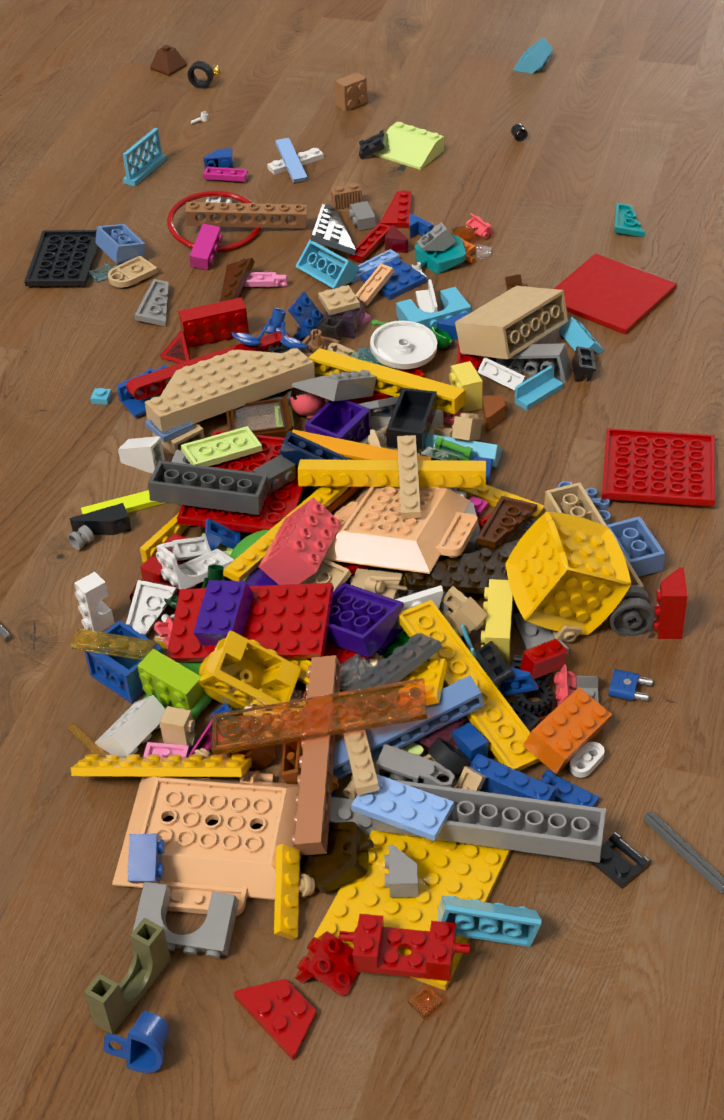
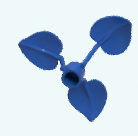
(276, 321)

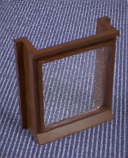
(262, 417)

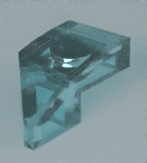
(101, 273)

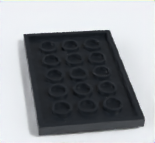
(62, 258)

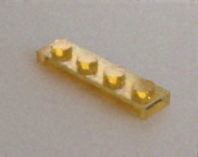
(112, 644)

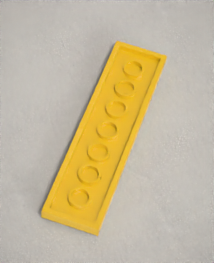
(158, 766)

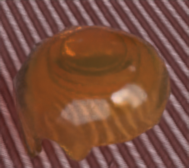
(464, 232)

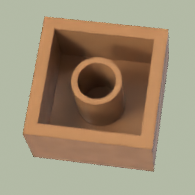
(351, 91)

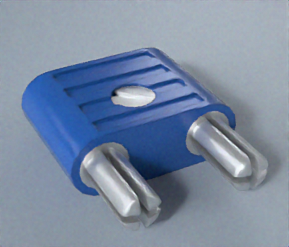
(625, 684)

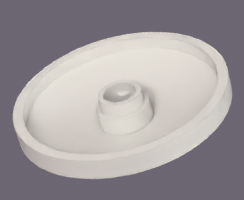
(403, 344)

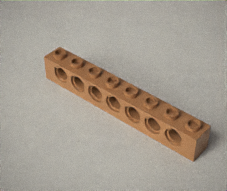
(246, 215)

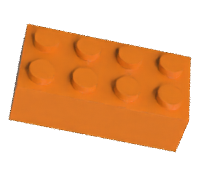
(567, 730)

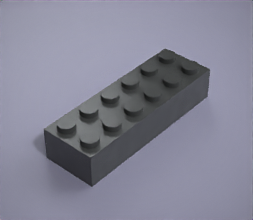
(208, 487)

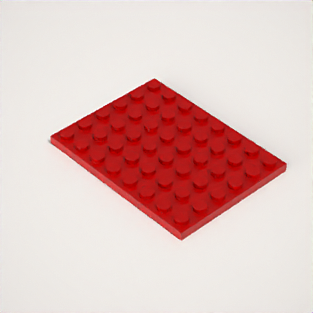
(276, 505)

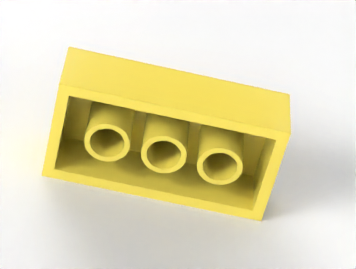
(499, 616)

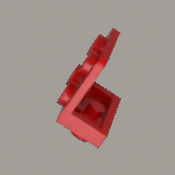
(329, 963)

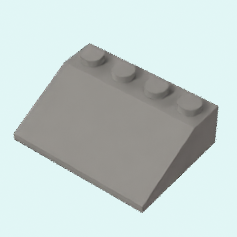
(340, 386)

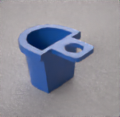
(144, 1043)

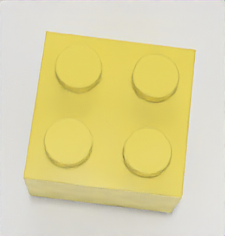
(467, 378)

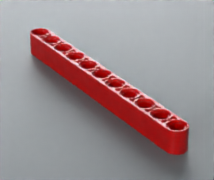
(156, 382)

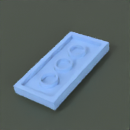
(405, 808)

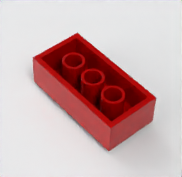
(214, 322)

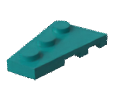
(626, 222)

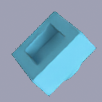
(101, 396)

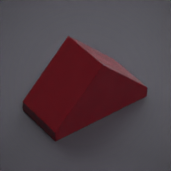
(396, 241)

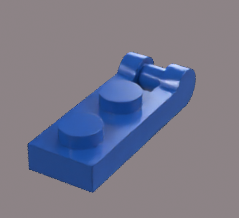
(568, 792)

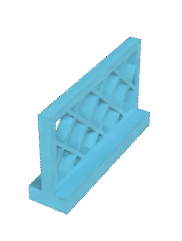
(147, 165)

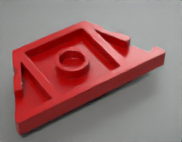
(279, 1012)

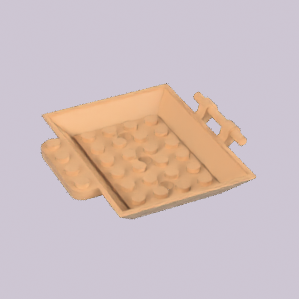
(379, 537)
(220, 856)

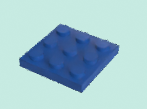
(403, 279)

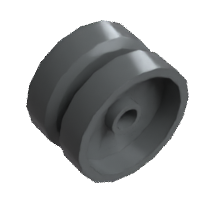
(633, 613)

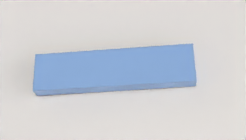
(291, 160)
(375, 262)

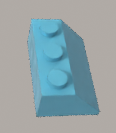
(534, 57)

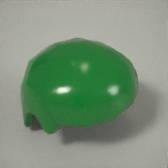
(442, 337)

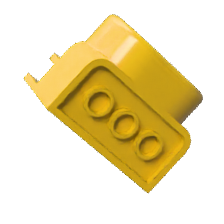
(247, 674)

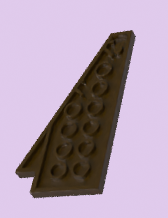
(466, 572)

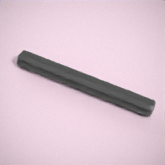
(685, 851)

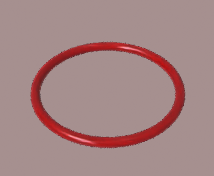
(179, 204)

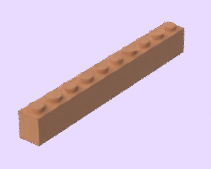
(316, 767)

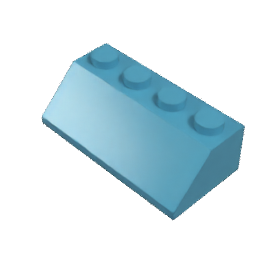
(326, 265)
(479, 449)
(490, 920)

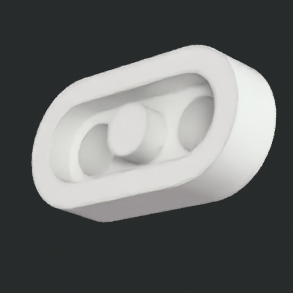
(585, 761)

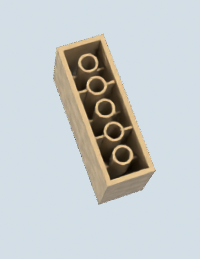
(511, 322)

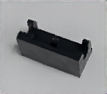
(583, 363)

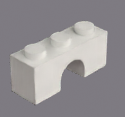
(90, 593)

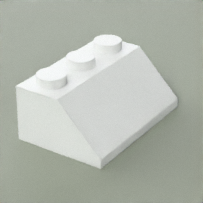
(132, 727)

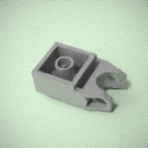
(410, 767)

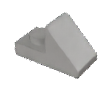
(589, 684)

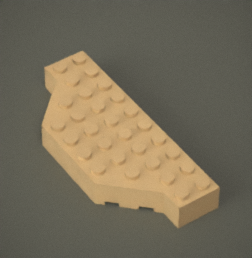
(226, 384)

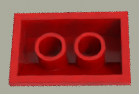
(671, 606)

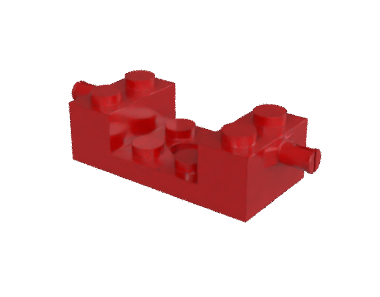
(379, 946)

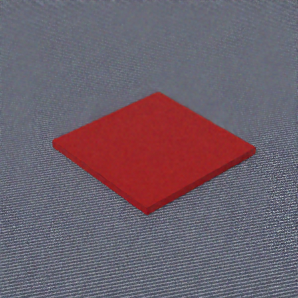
(613, 293)
(659, 467)

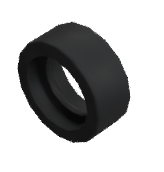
(206, 68)
(449, 756)

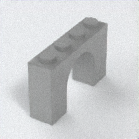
(210, 938)

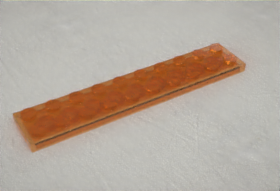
(319, 716)

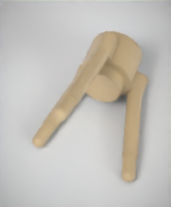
(377, 585)

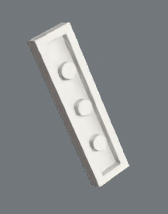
(306, 157)

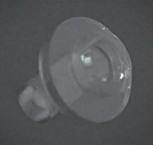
(483, 251)

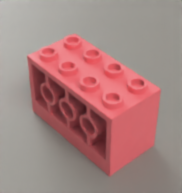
(300, 544)

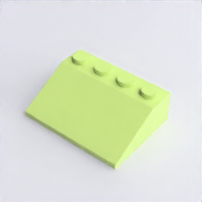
(411, 146)

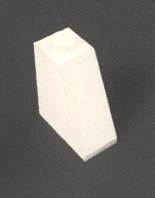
(142, 453)

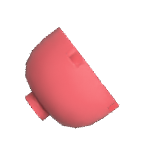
(307, 404)

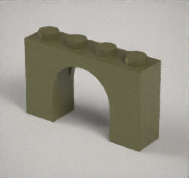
(113, 1002)

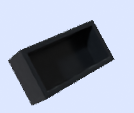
(412, 416)

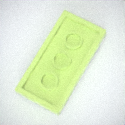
(221, 447)

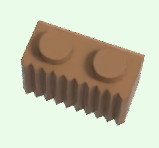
(345, 195)

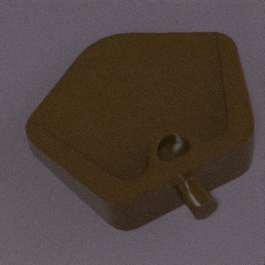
(344, 860)

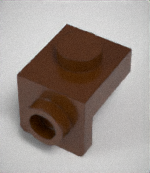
(514, 280)

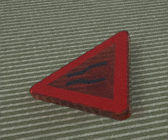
(177, 350)

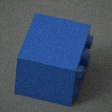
(118, 672)

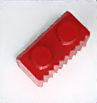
(544, 658)

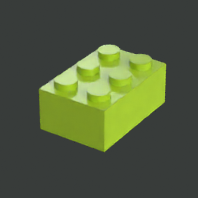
(169, 681)

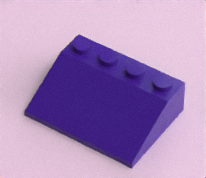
(361, 619)

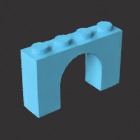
(451, 301)

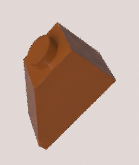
(494, 410)

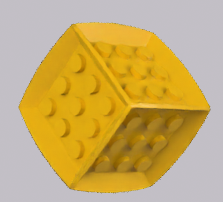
(567, 573)

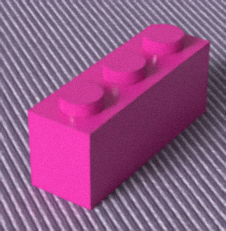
(205, 246)

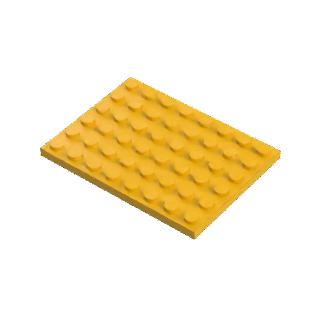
(442, 870)

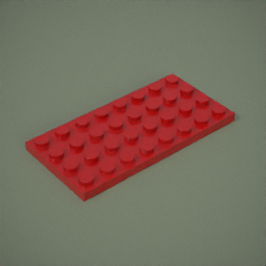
(280, 618)

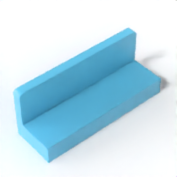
(578, 335)
(537, 388)

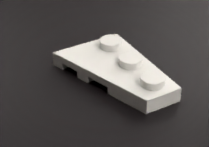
(148, 605)

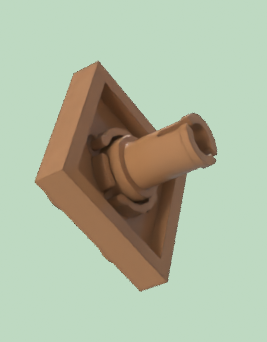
(315, 342)

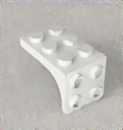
(191, 572)

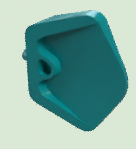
(441, 260)

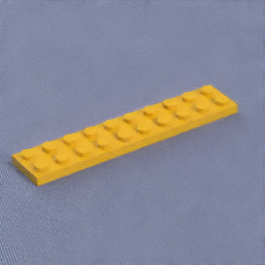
(494, 720)

